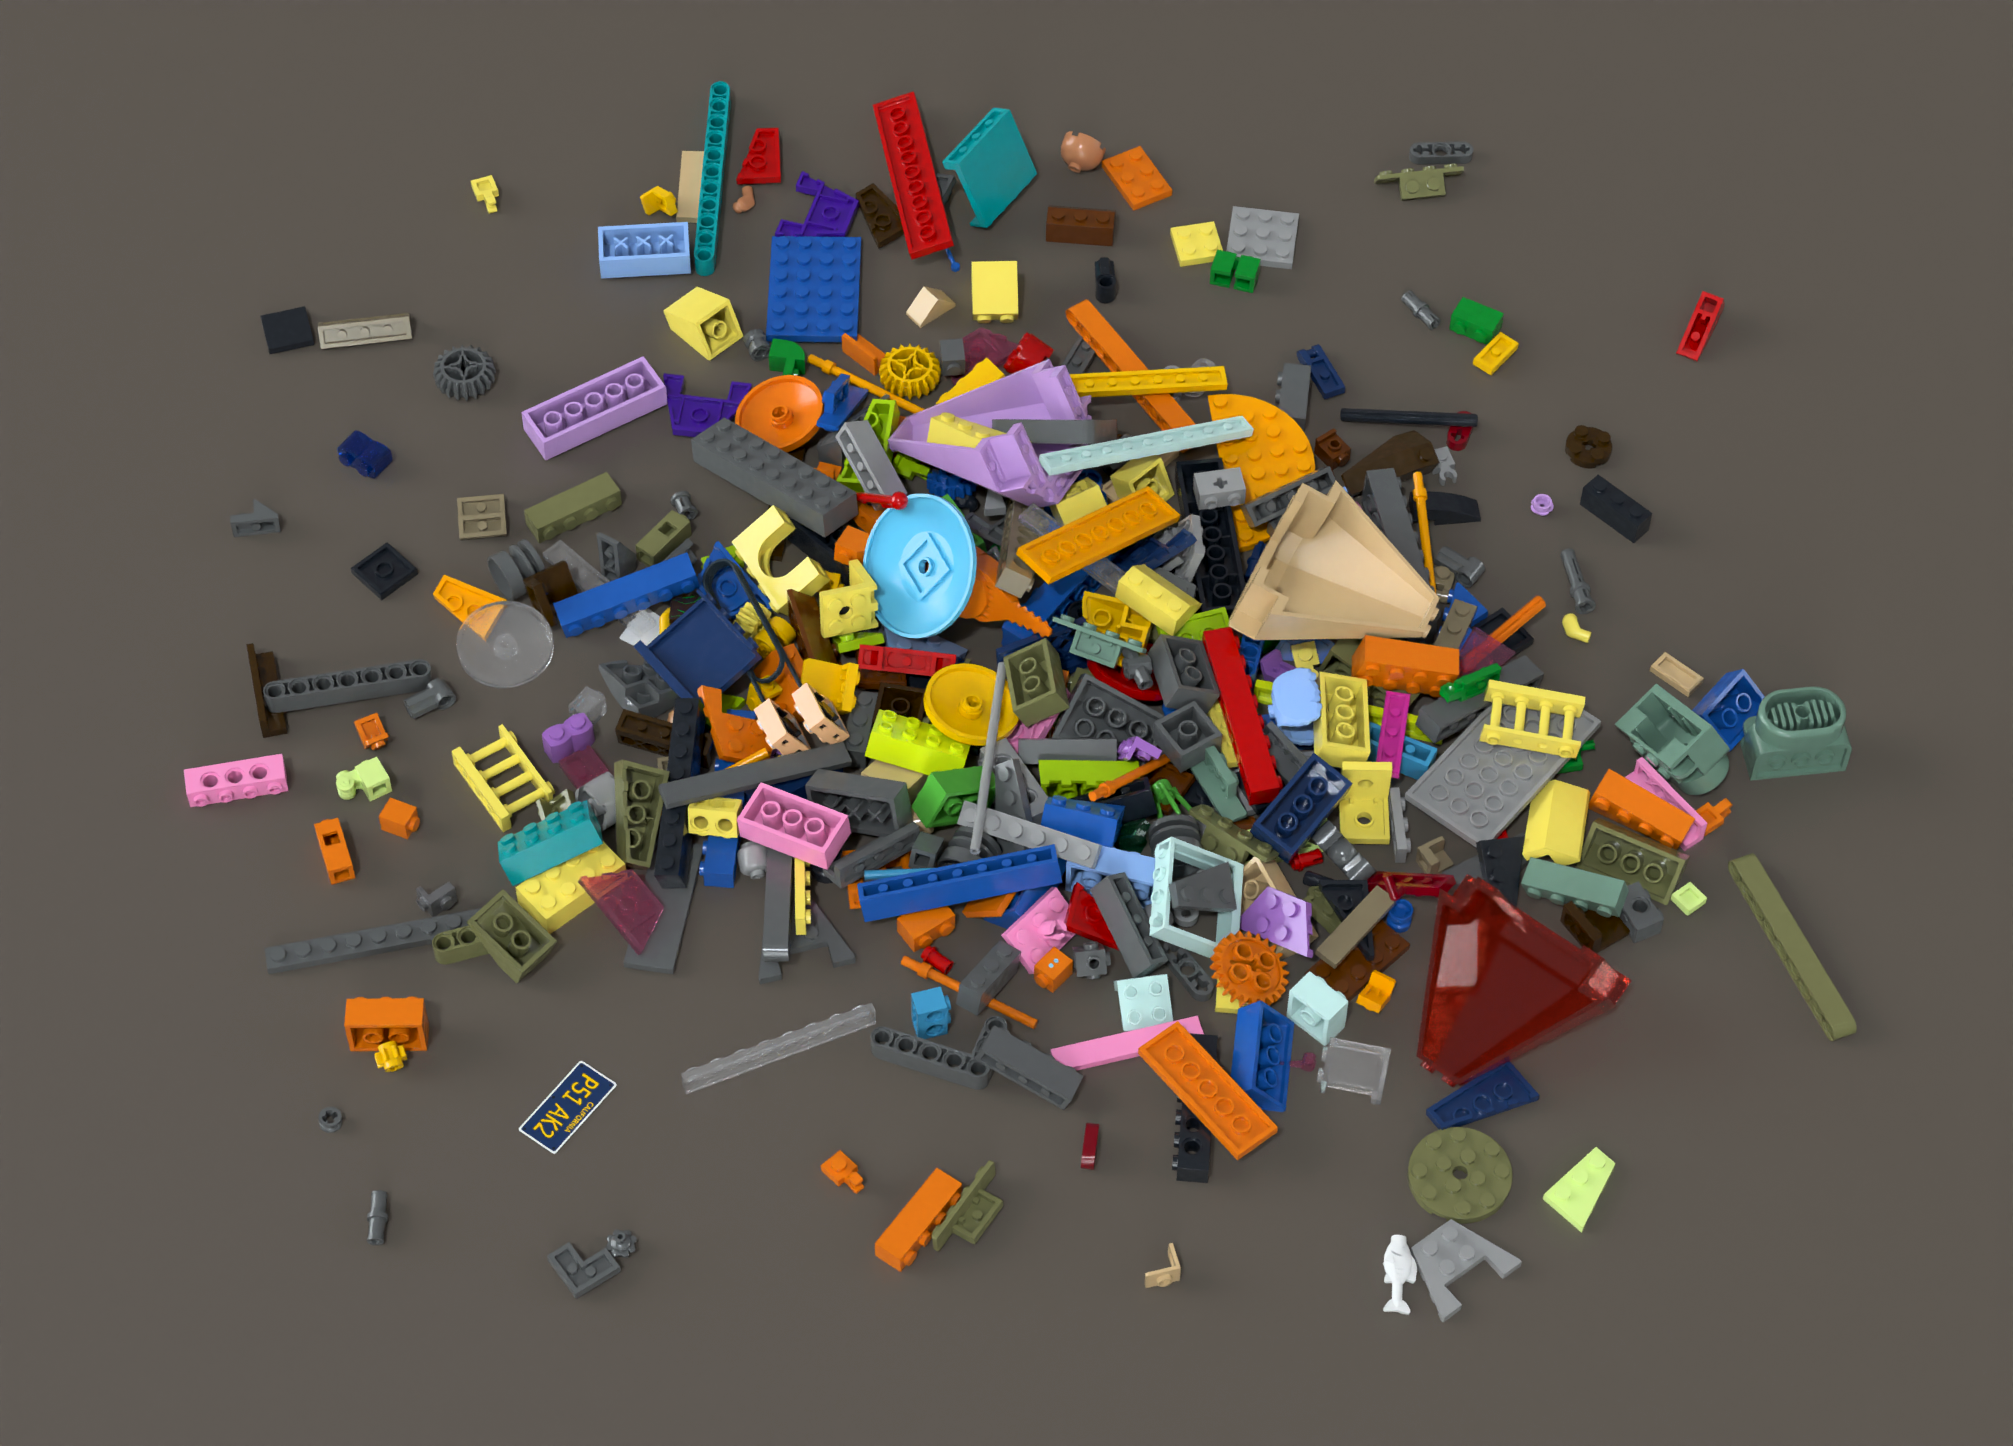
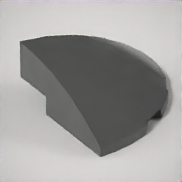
(638, 687)

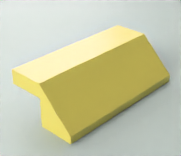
(1557, 823)

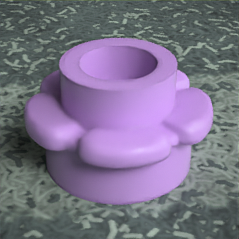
(1542, 500)

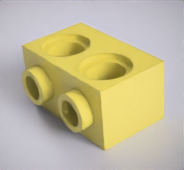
(715, 813)

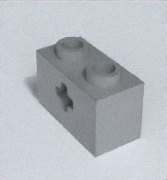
(1219, 488)

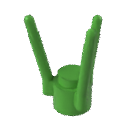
(1165, 794)

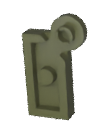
(1321, 909)

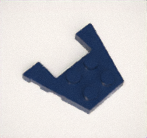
(1153, 552)

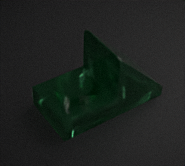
(1133, 836)

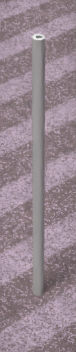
(988, 759)

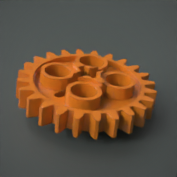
(1256, 969)

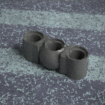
(1342, 852)

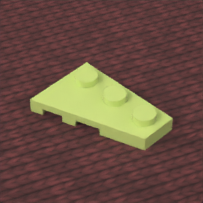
(1580, 1188)

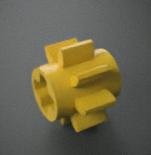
(390, 1056)

